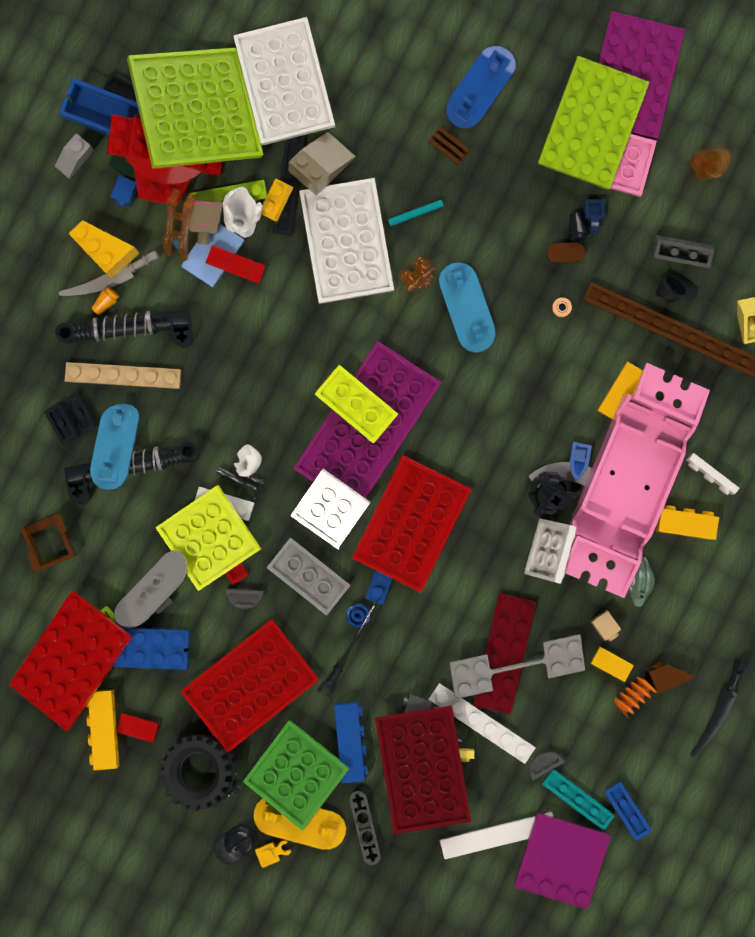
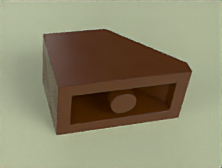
(666, 677)

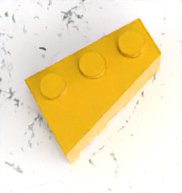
(104, 248)

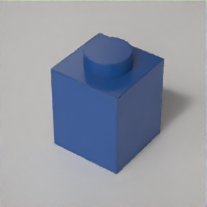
(124, 192)

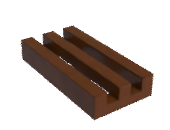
(436, 136)

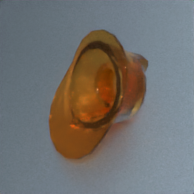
(710, 163)

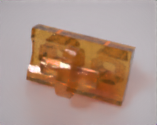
(420, 276)

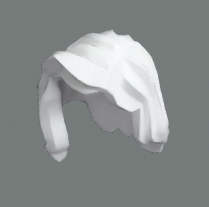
(241, 212)

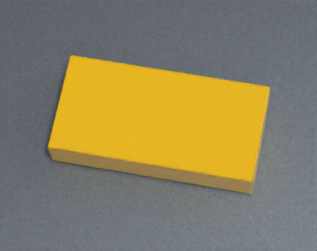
(612, 664)

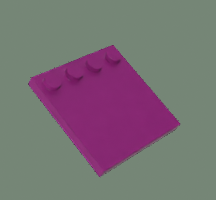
(562, 860)

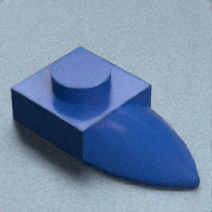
(579, 459)

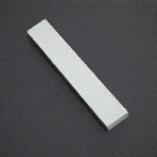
(487, 837)

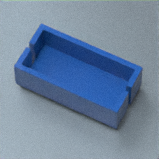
(94, 106)
(156, 649)

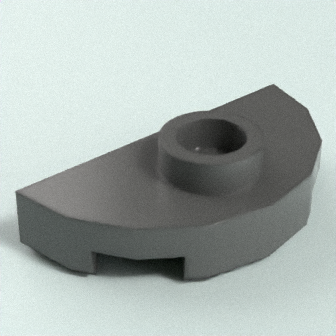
(244, 598)
(544, 763)

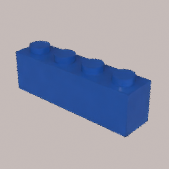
(349, 740)

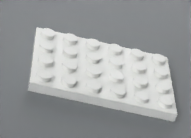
(284, 81)
(347, 241)

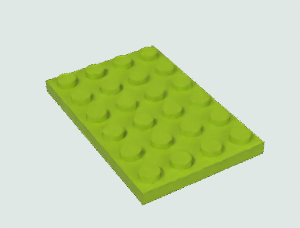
(593, 123)

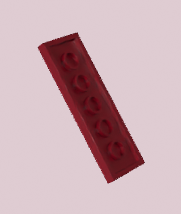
(505, 648)

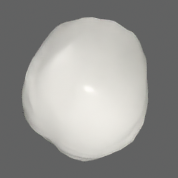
(248, 461)

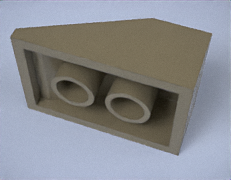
(320, 162)

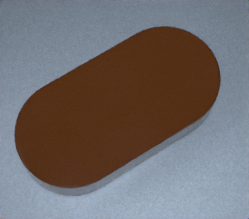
(565, 252)

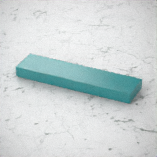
(578, 799)

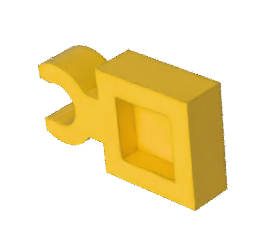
(270, 854)

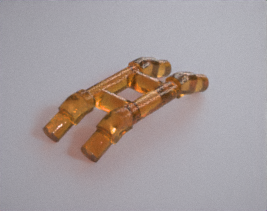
(169, 233)

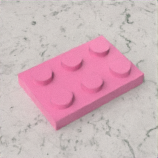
(634, 166)

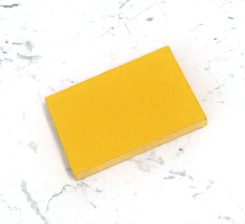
(624, 384)

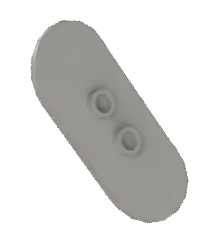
(151, 590)

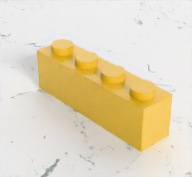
(103, 730)

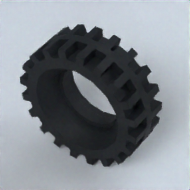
(173, 772)

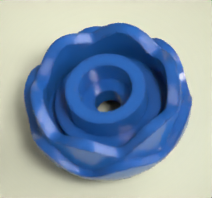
(357, 609)

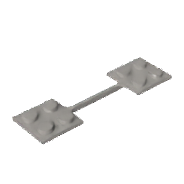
(474, 675)

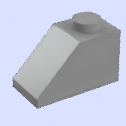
(73, 156)

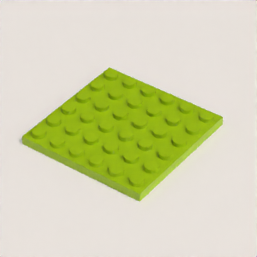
(194, 107)

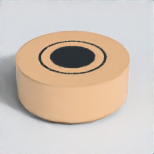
(561, 307)

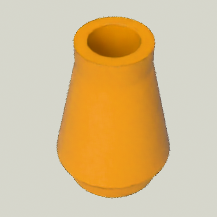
(105, 300)

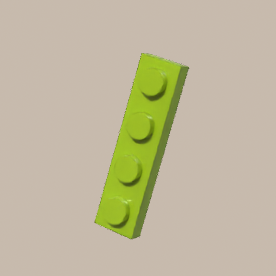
(256, 190)

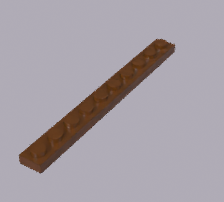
(670, 329)

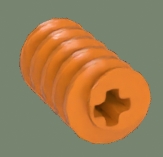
(633, 696)

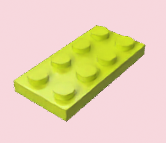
(356, 404)

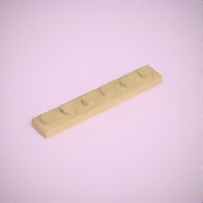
(123, 375)

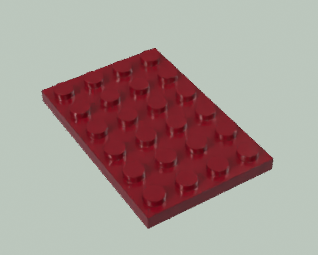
(422, 769)

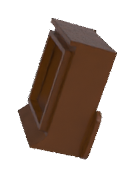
(34, 554)

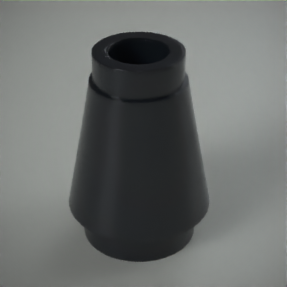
(576, 228)

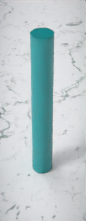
(416, 212)

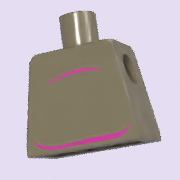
(205, 219)

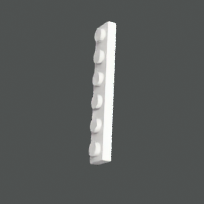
(483, 724)

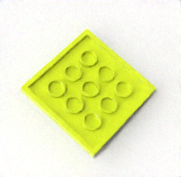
(209, 537)

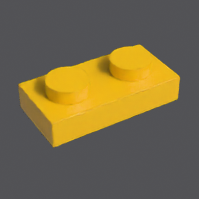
(276, 199)

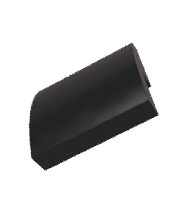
(71, 418)

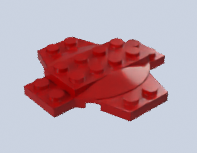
(153, 185)

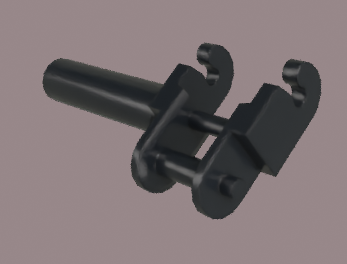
(241, 481)

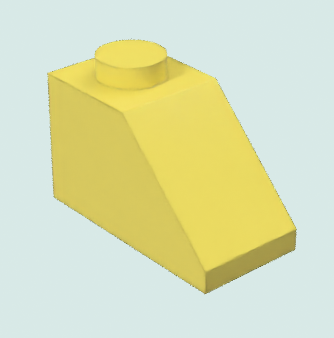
(746, 319)

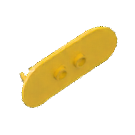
(323, 831)

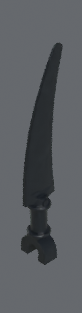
(338, 667)
(724, 704)

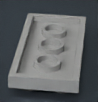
(308, 576)

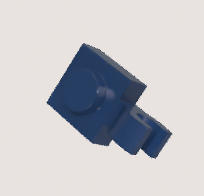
(594, 212)

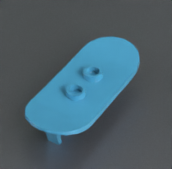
(467, 307)
(114, 446)

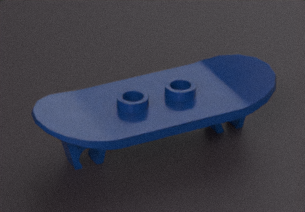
(480, 86)

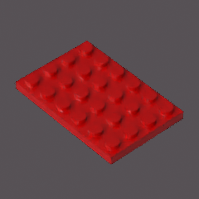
(411, 523)
(70, 660)
(249, 685)

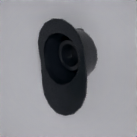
(675, 287)
(236, 844)

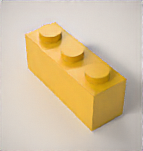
(688, 523)

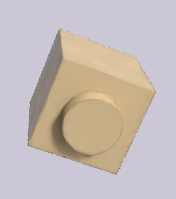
(606, 626)

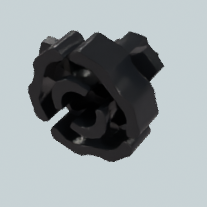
(550, 493)

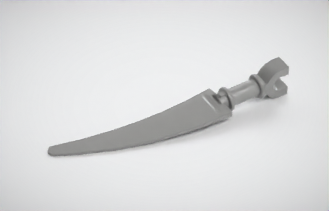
(105, 281)

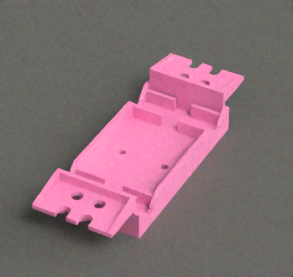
(642, 449)

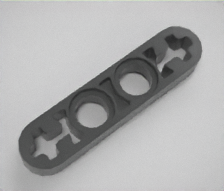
(365, 827)

